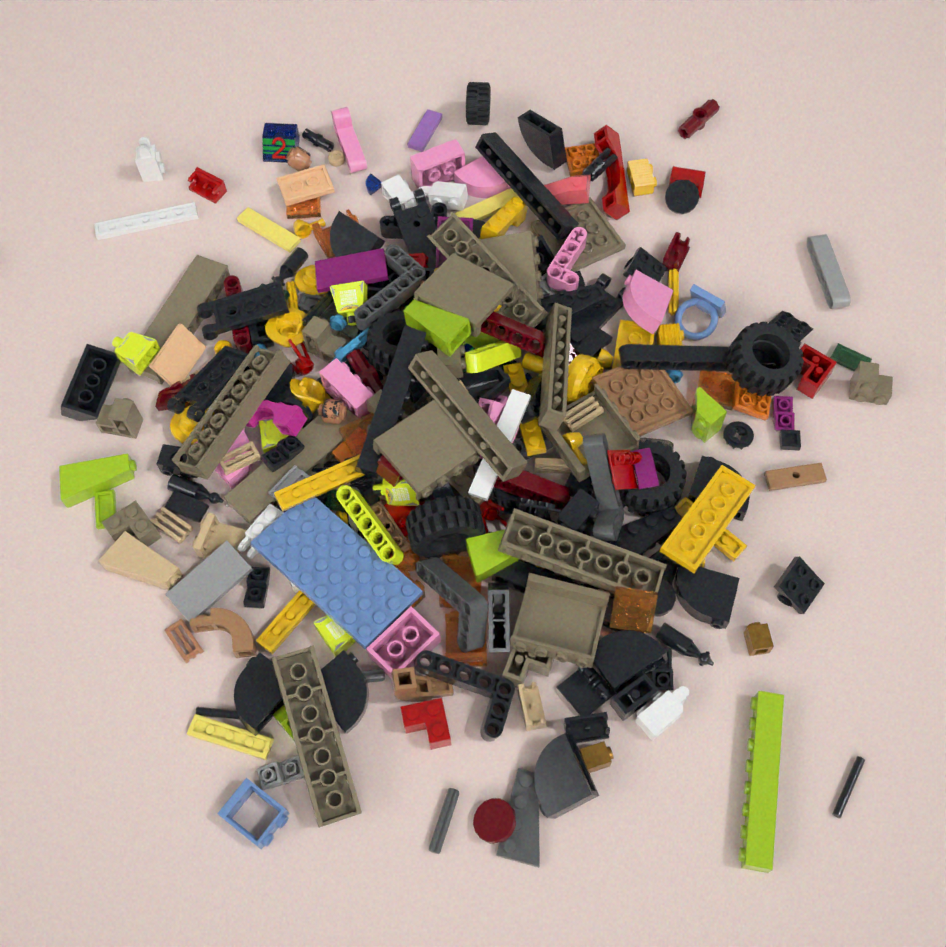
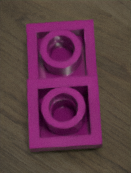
(783, 413)
(646, 470)

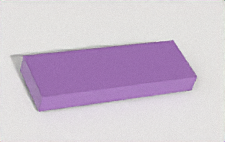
(425, 130)

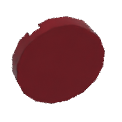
(494, 821)

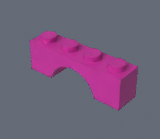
(285, 417)

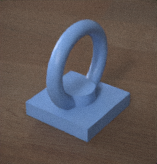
(705, 302)

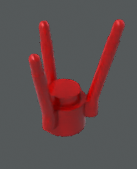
(303, 364)
(489, 512)

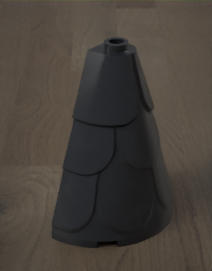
(484, 384)

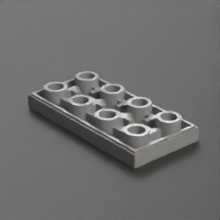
(209, 581)

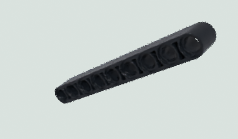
(682, 357)

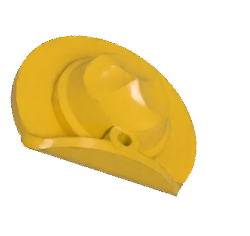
(306, 280)

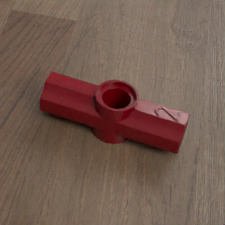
(698, 118)
(365, 371)

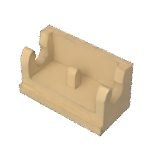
(531, 707)

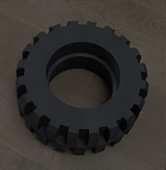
(383, 336)
(778, 345)
(655, 500)
(443, 526)

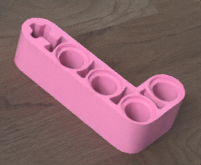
(348, 140)
(565, 260)

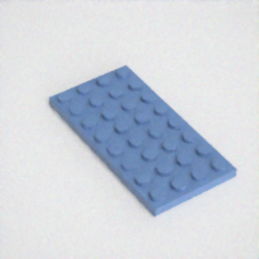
(337, 570)

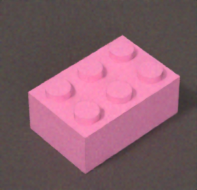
(437, 164)
(346, 387)
(403, 642)

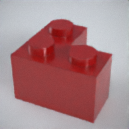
(815, 371)
(428, 716)

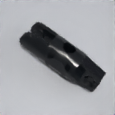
(598, 166)

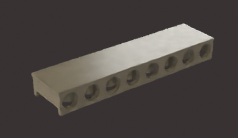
(457, 238)
(181, 306)
(233, 412)
(252, 494)
(578, 555)
(316, 736)

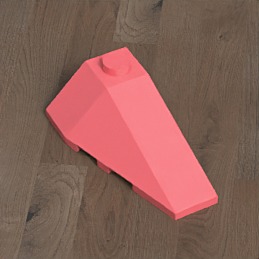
(571, 189)

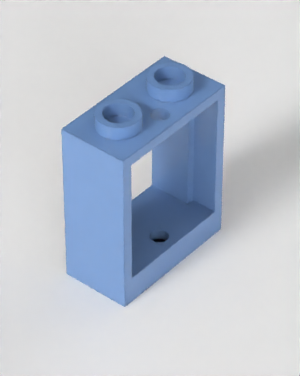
(239, 798)

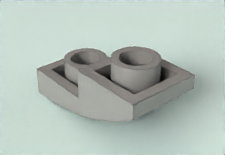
(280, 773)

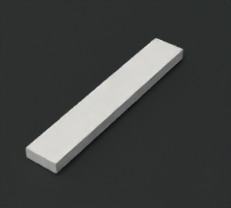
(146, 221)
(508, 424)

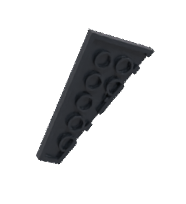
(579, 300)
(646, 532)

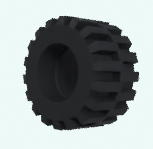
(478, 103)

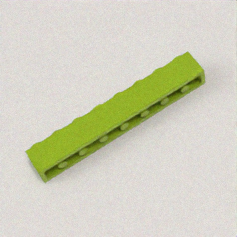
(762, 782)

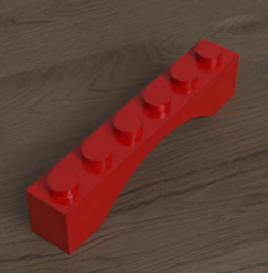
(616, 197)

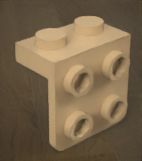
(214, 534)

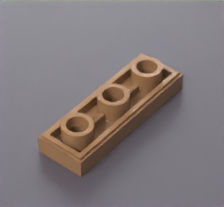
(805, 475)
(386, 519)

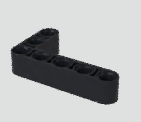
(472, 685)

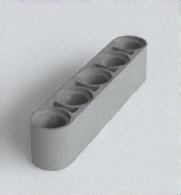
(828, 271)

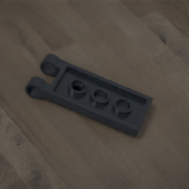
(416, 237)
(250, 308)
(596, 317)
(207, 383)

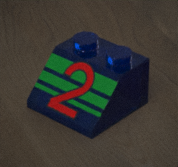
(278, 140)

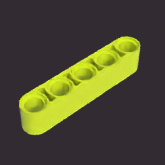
(490, 356)
(376, 530)

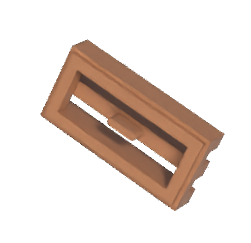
(192, 653)

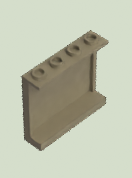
(520, 258)
(465, 291)
(615, 427)
(426, 449)
(560, 620)

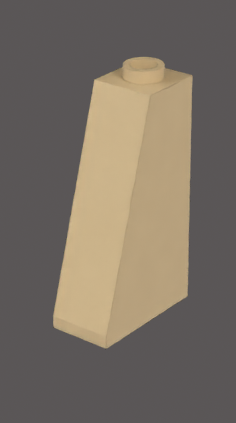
(139, 562)

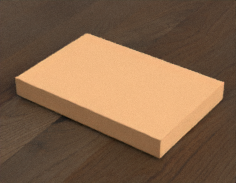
(305, 185)
(177, 355)

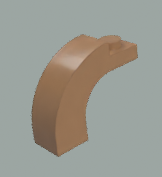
(225, 620)
(418, 688)

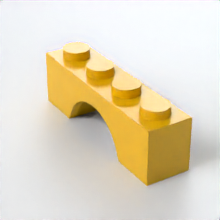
(510, 214)

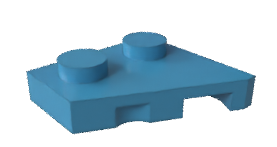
(355, 344)

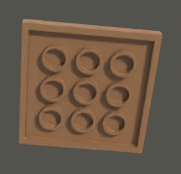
(644, 397)

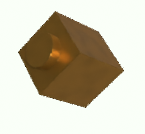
(758, 639)
(597, 756)

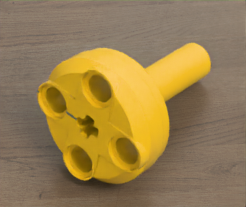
(579, 374)

